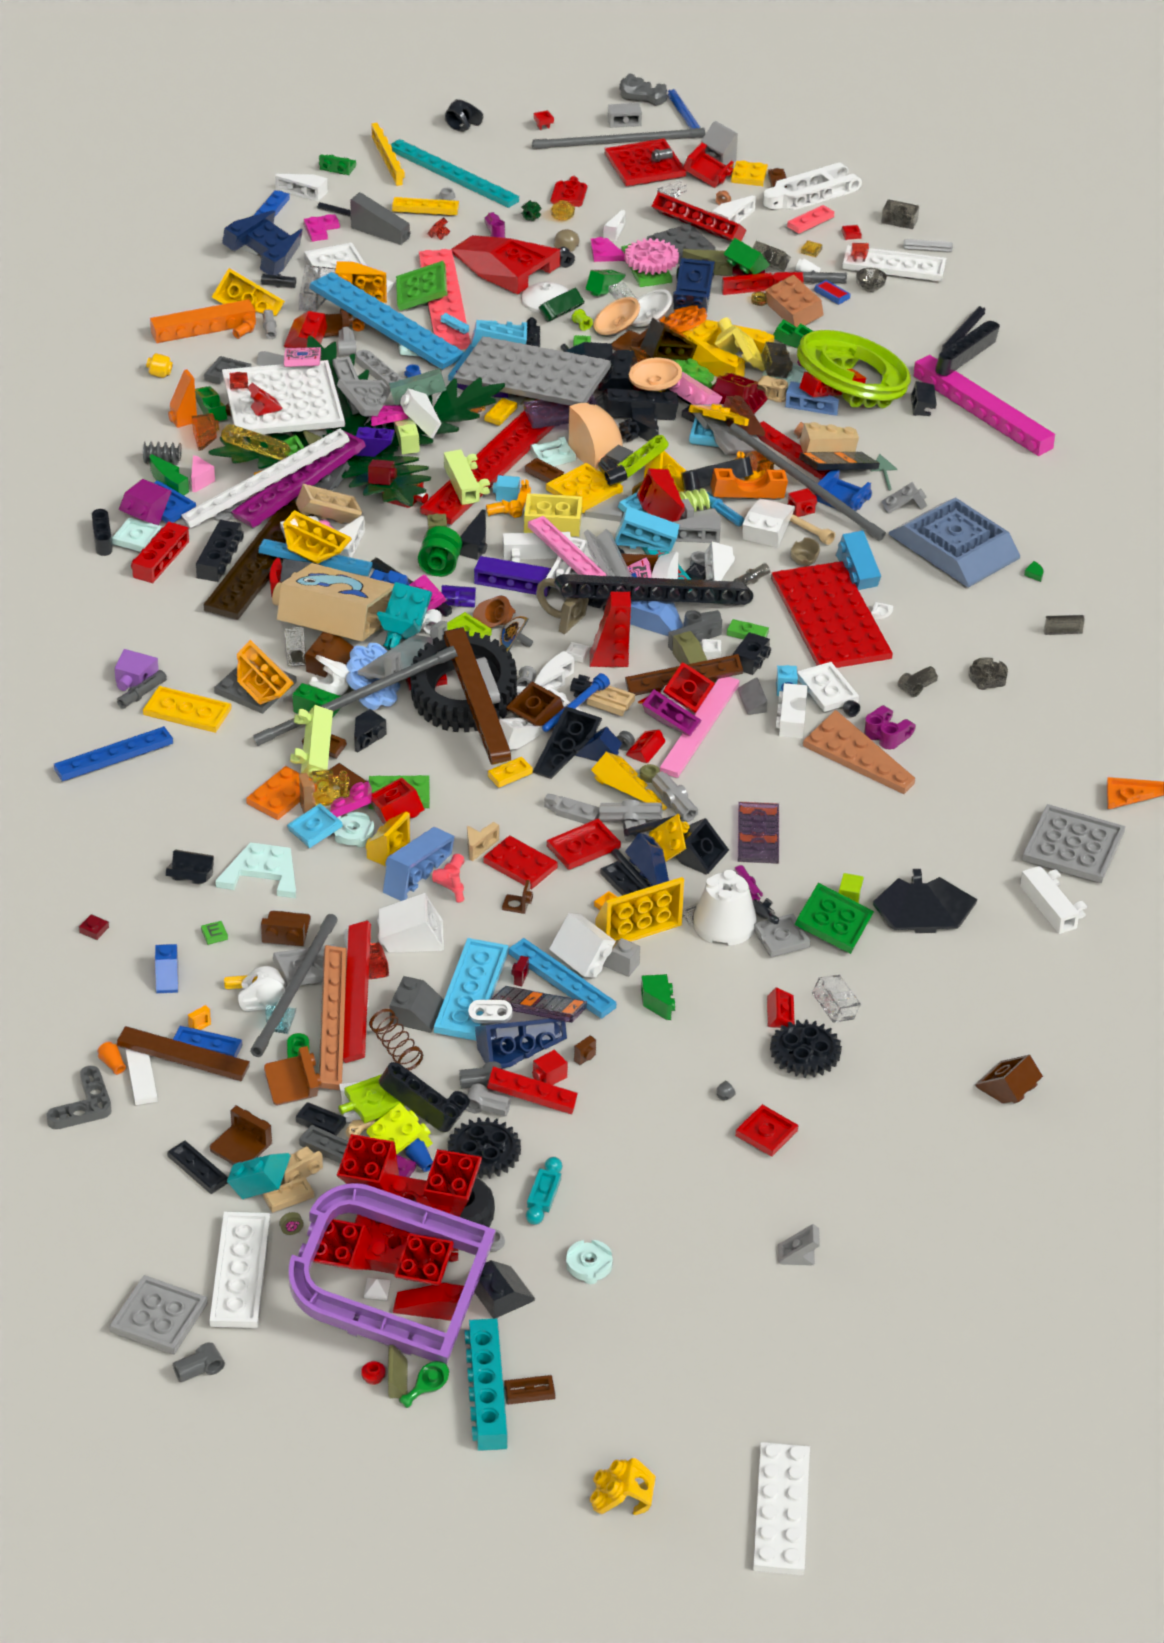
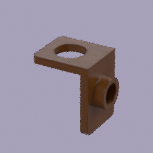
(524, 900)

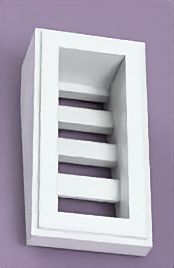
(614, 226)

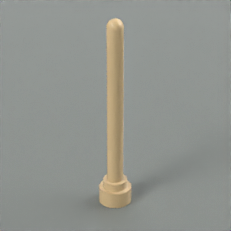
(825, 535)

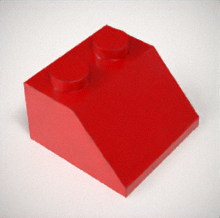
(306, 325)
(688, 687)
(395, 800)

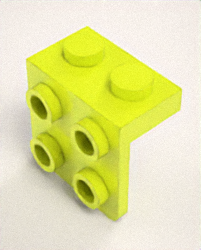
(400, 1127)

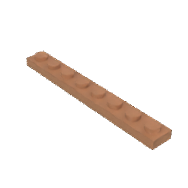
(332, 1017)

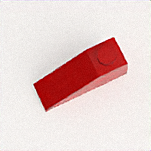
(429, 1301)

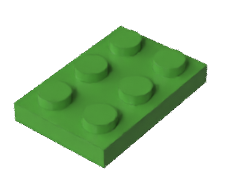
(419, 782)

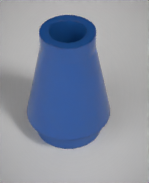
(419, 1153)

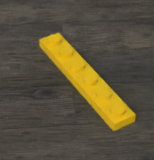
(387, 155)

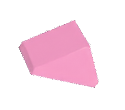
(202, 474)

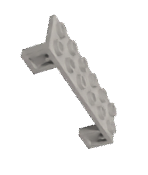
(402, 654)

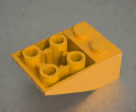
(365, 278)

